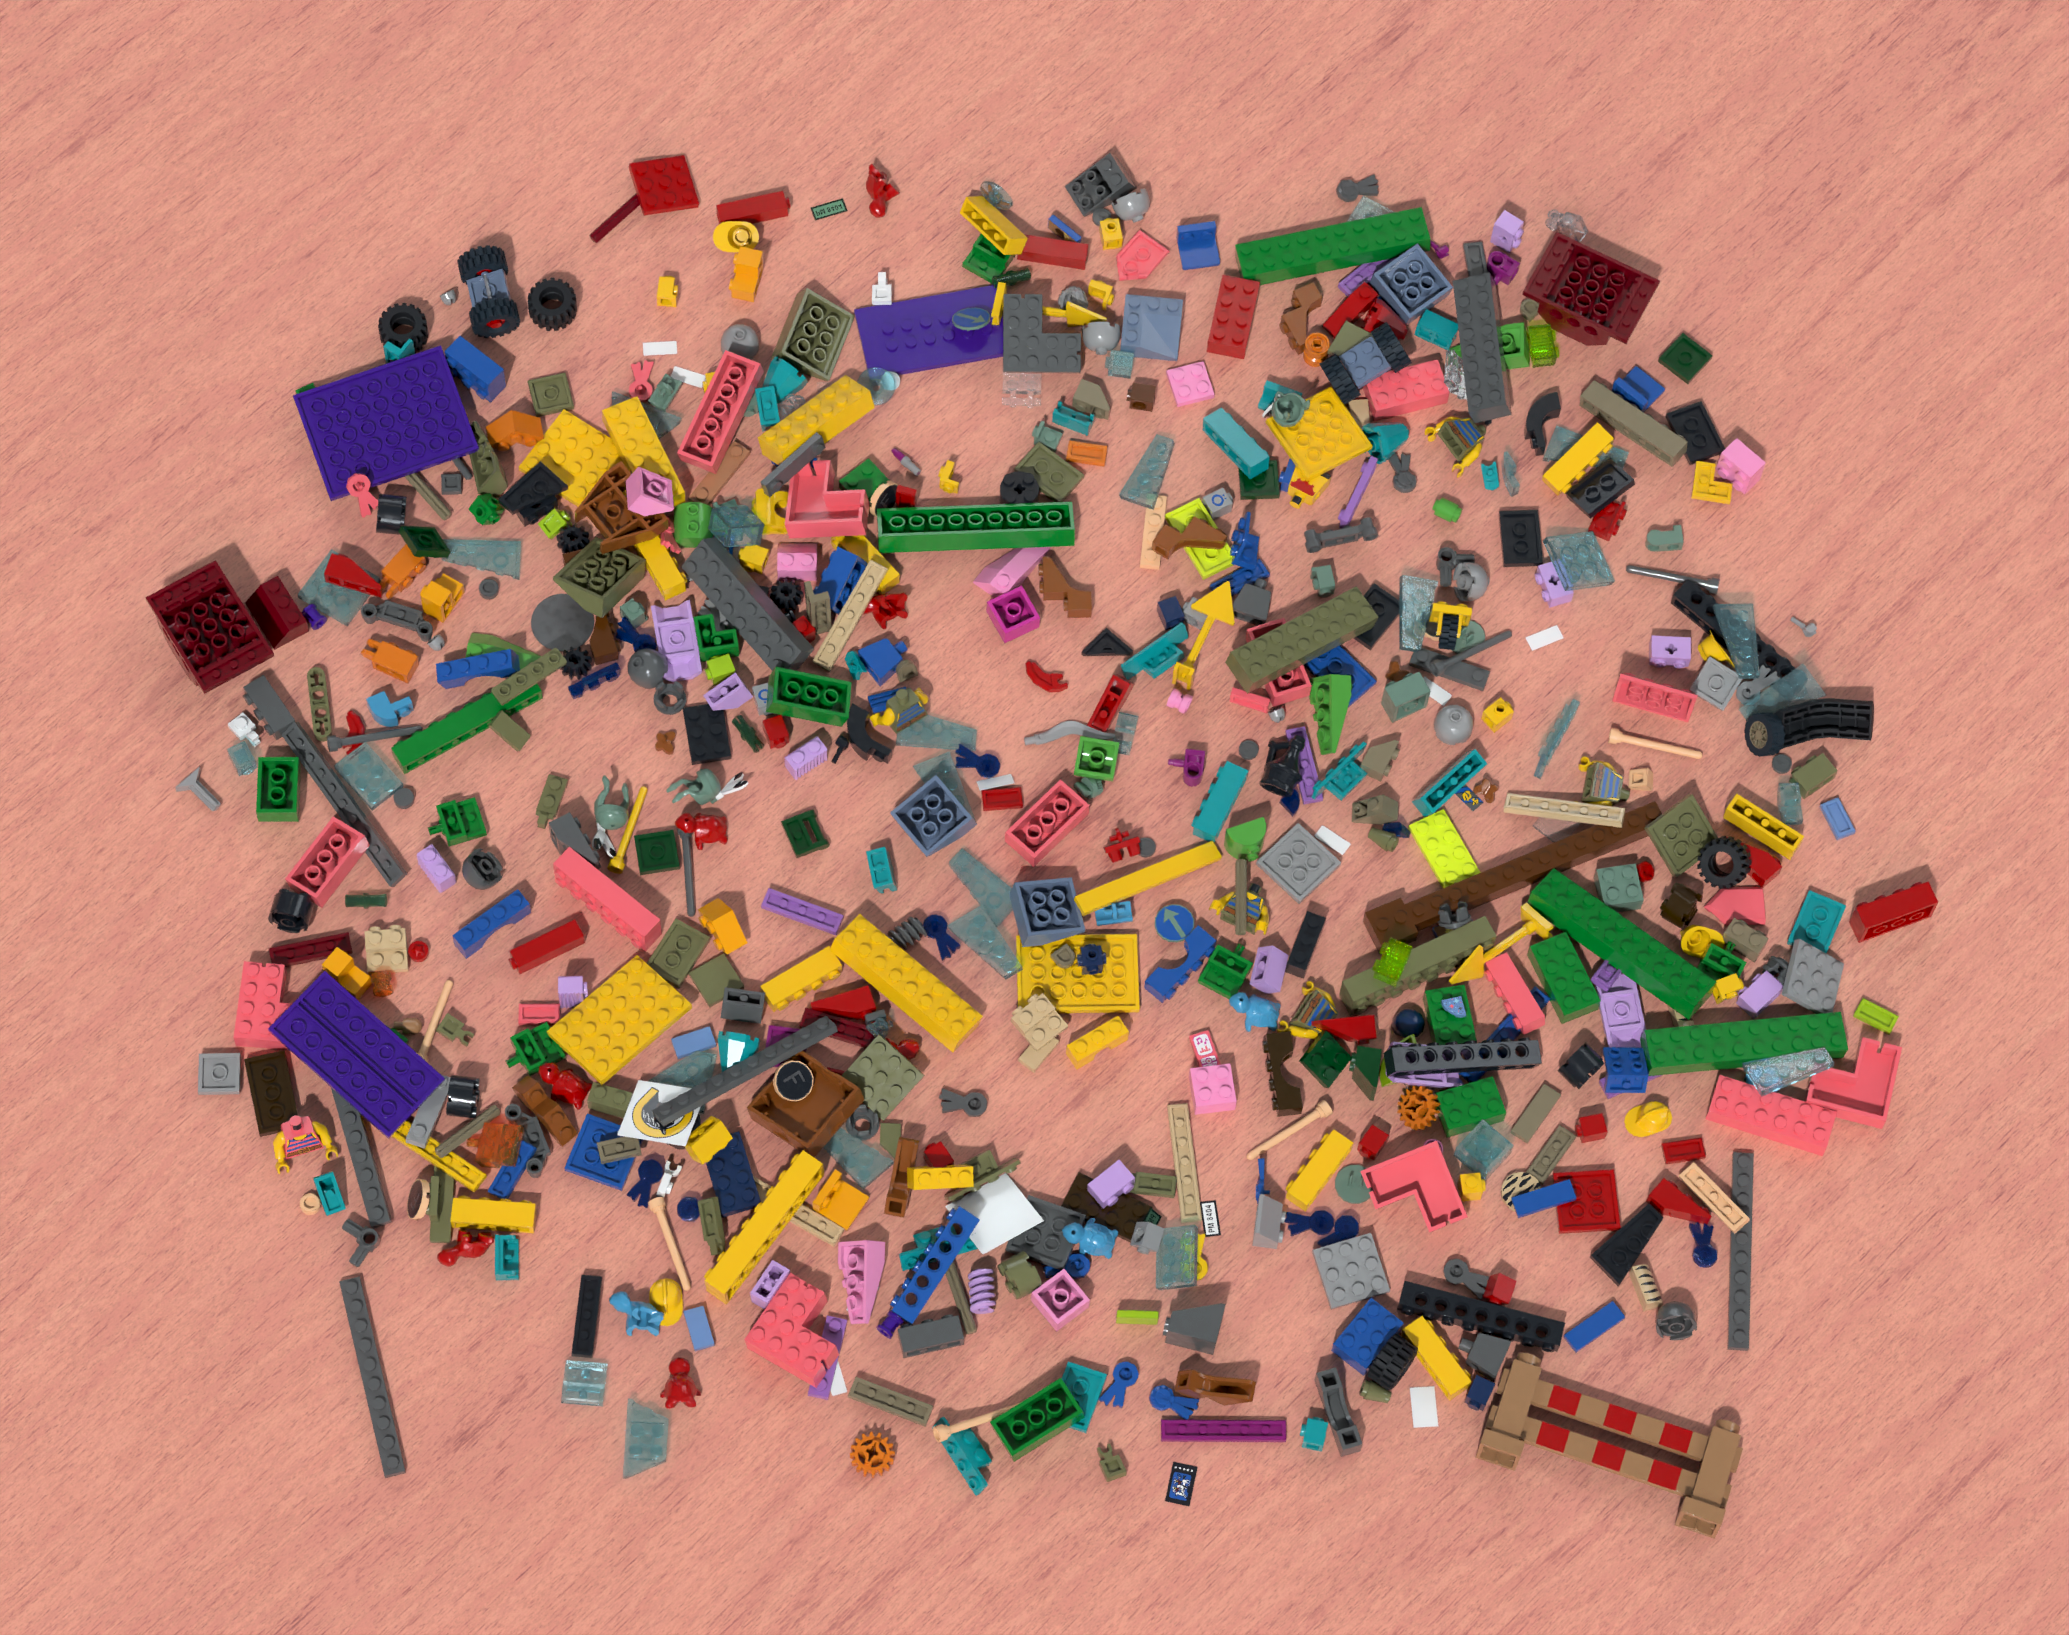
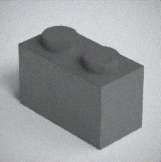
(742, 1005)

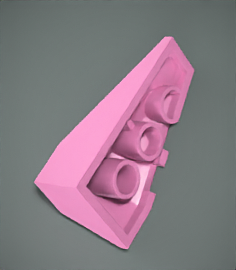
(1009, 570)
(862, 1269)

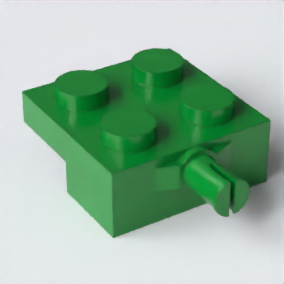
(986, 260)
(864, 477)
(459, 821)
(1720, 962)
(1226, 971)
(535, 1049)

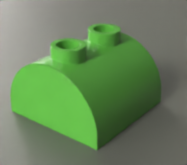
(691, 524)
(1096, 758)
(1246, 839)

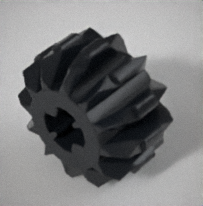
(566, 535)
(793, 598)
(582, 666)

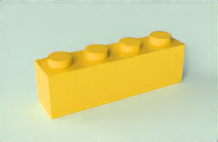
(993, 225)
(1578, 459)
(864, 549)
(662, 567)
(1763, 826)
(801, 979)
(1319, 1170)
(493, 1215)
(1436, 1358)

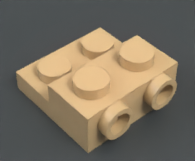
(386, 949)
(1038, 1021)

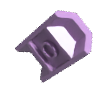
(677, 641)
(1621, 1013)
(1430, 1080)

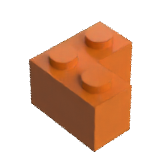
(514, 428)

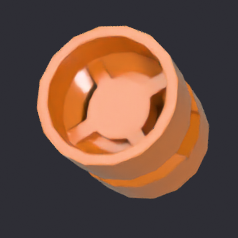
(1316, 349)

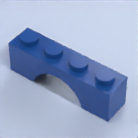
(497, 664)
(506, 912)
(1165, 981)

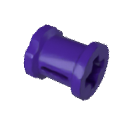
(314, 617)
(889, 1324)

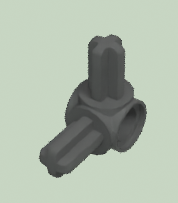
(1446, 567)
(363, 1248)

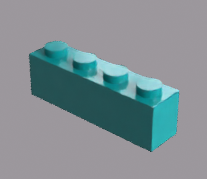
(1236, 443)
(1449, 782)
(1220, 802)

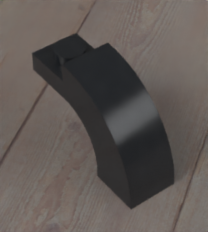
(1541, 411)
(860, 740)

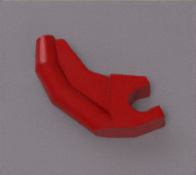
(1046, 681)
(356, 728)

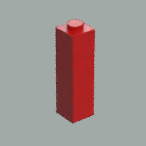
(754, 209)
(1054, 252)
(546, 947)

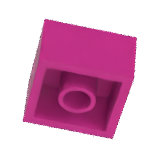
(1013, 614)

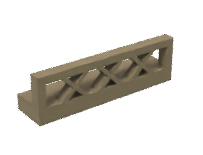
(818, 609)

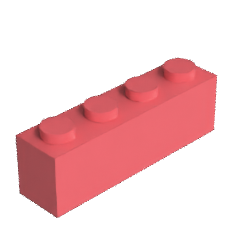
(1514, 993)

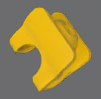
(764, 509)

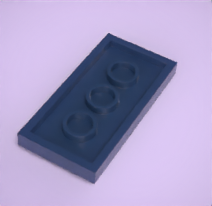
(733, 1178)

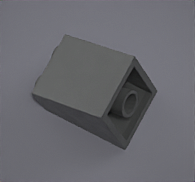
(1195, 1327)

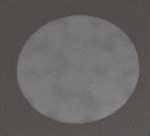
(561, 623)

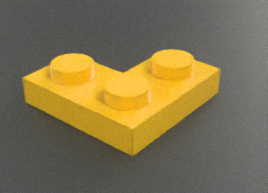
(1706, 488)

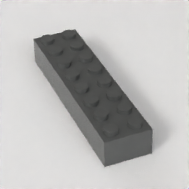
(1482, 348)
(746, 606)

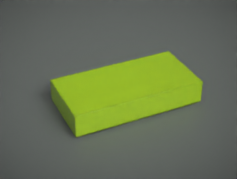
(1875, 1016)
(1137, 1317)

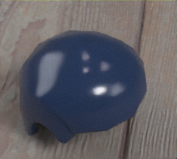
(1408, 1023)

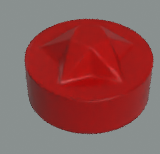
(1645, 871)
(418, 951)

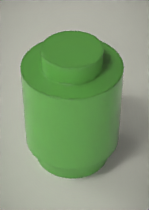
(1447, 510)

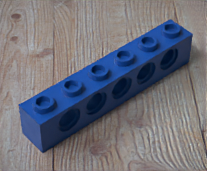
(967, 1223)

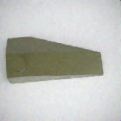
(486, 466)

